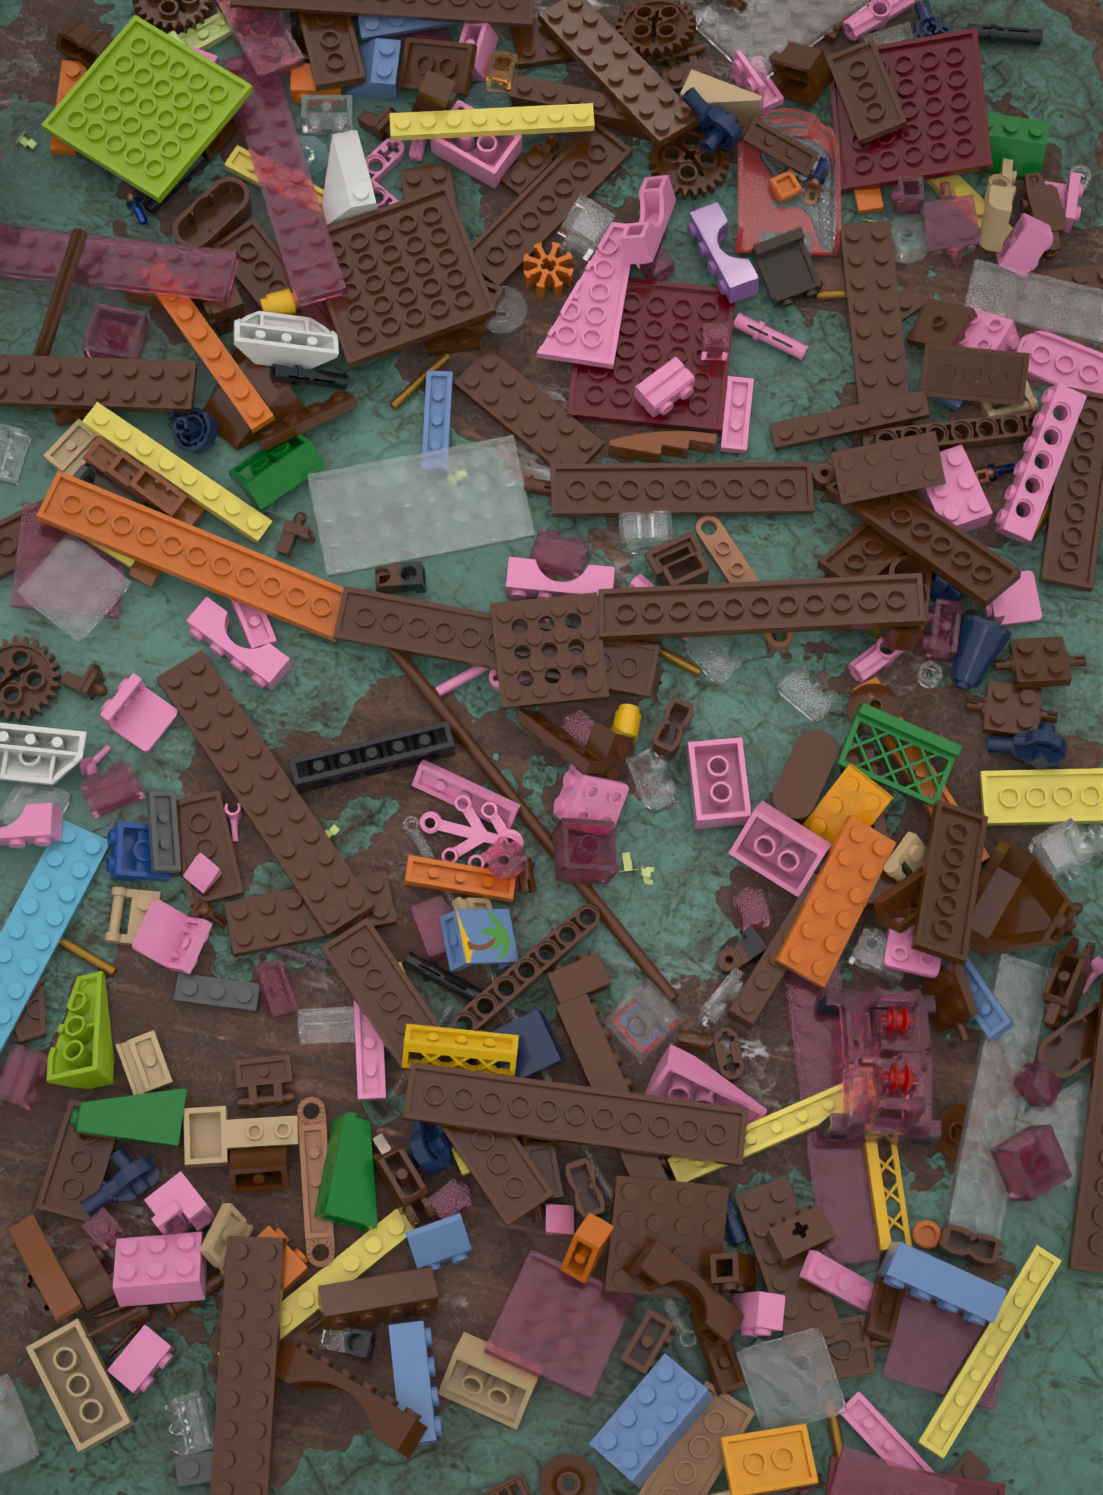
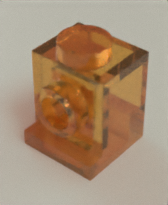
(502, 69)

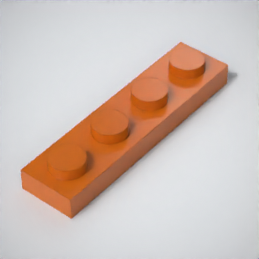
(70, 74)
(457, 879)

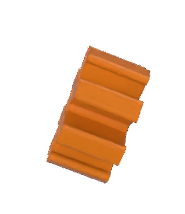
(548, 270)

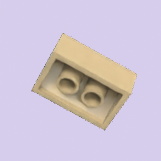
(487, 1383)

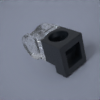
(349, 1342)

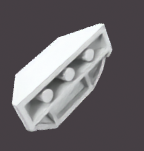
(284, 340)
(38, 753)

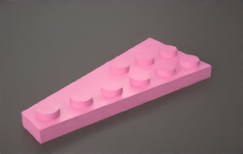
(593, 312)

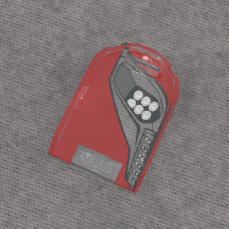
(758, 210)

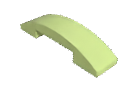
(206, 35)

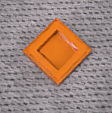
(785, 186)
(868, 201)

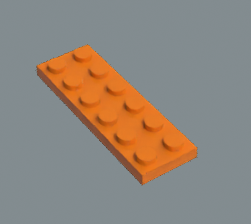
(835, 902)

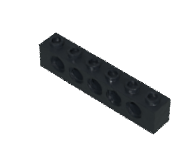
(372, 757)

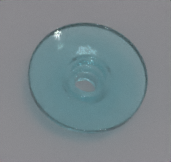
(485, 92)
(315, 153)

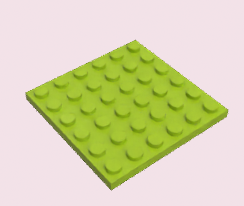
(147, 108)

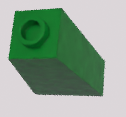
(138, 1118)
(347, 1178)

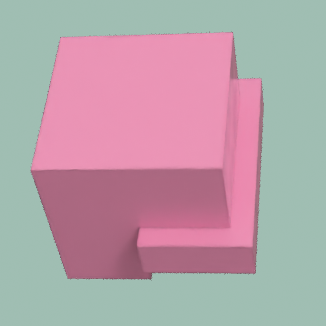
(179, 1207)

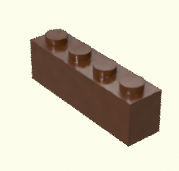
(377, 1299)

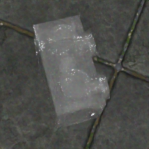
(327, 114)
(652, 781)
(870, 956)

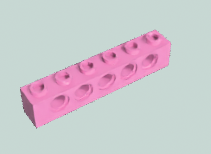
(1069, 405)

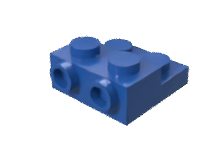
(131, 853)

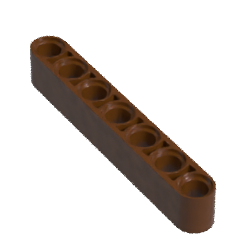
(970, 431)
(535, 963)

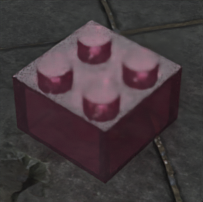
(115, 333)
(585, 851)
(1031, 1163)

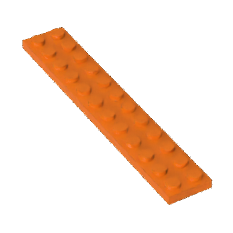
(192, 554)

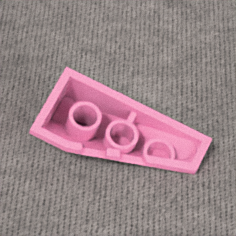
(688, 1078)

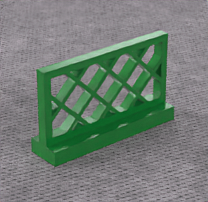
(906, 733)

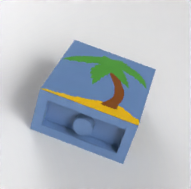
(479, 938)

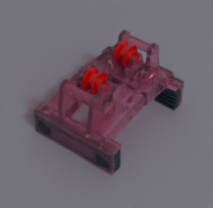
(899, 1083)

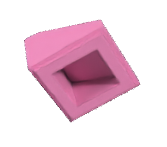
(202, 873)
(559, 1219)

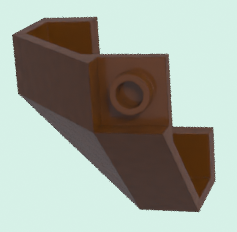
(1017, 904)

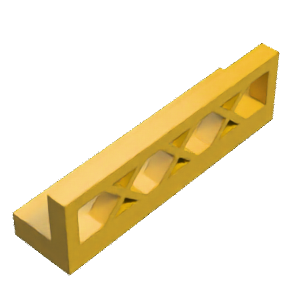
(460, 1046)
(879, 1199)

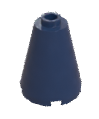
(976, 650)

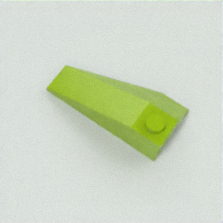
(85, 1046)

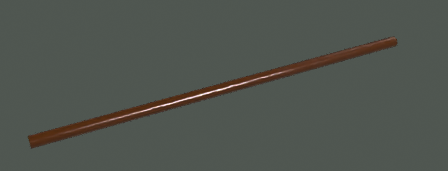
(530, 819)

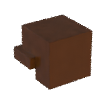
(801, 73)
(679, 562)

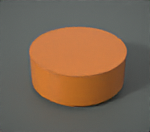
(926, 1234)

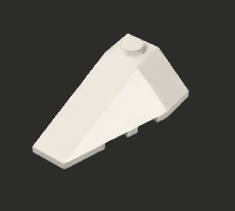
(347, 181)

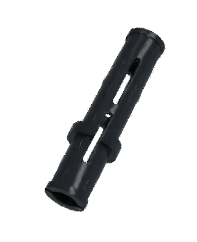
(1008, 34)
(153, 206)
(298, 375)
(413, 962)

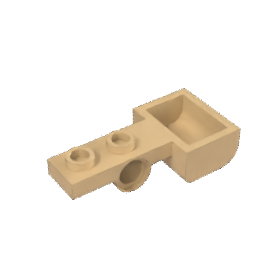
(998, 207)
(211, 1135)

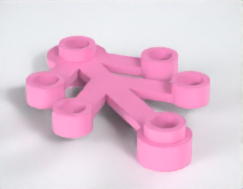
(476, 833)

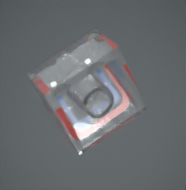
(644, 1020)

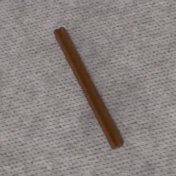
(61, 292)

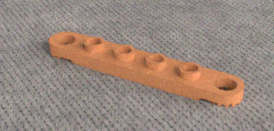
(731, 564)
(313, 1150)

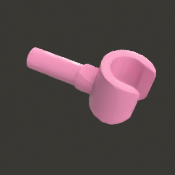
(88, 765)
(234, 817)
(1097, 969)

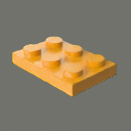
(850, 795)
(768, 1460)

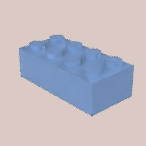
(942, 1282)
(413, 1375)
(652, 1420)

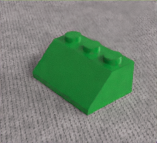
(1019, 141)
(277, 470)

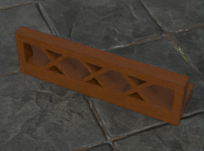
(898, 903)

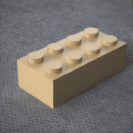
(80, 1386)

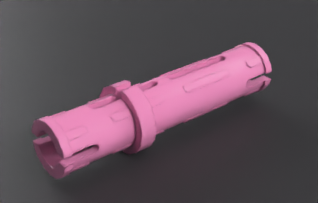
(742, 323)

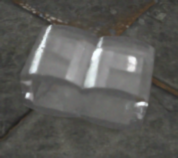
(644, 530)

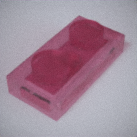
(275, 989)

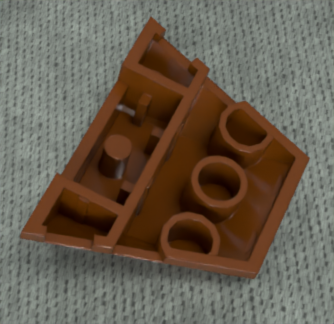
(275, 394)

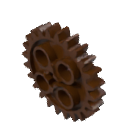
(168, 14)
(674, 27)
(689, 163)
(30, 697)

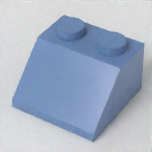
(382, 68)
(439, 1243)

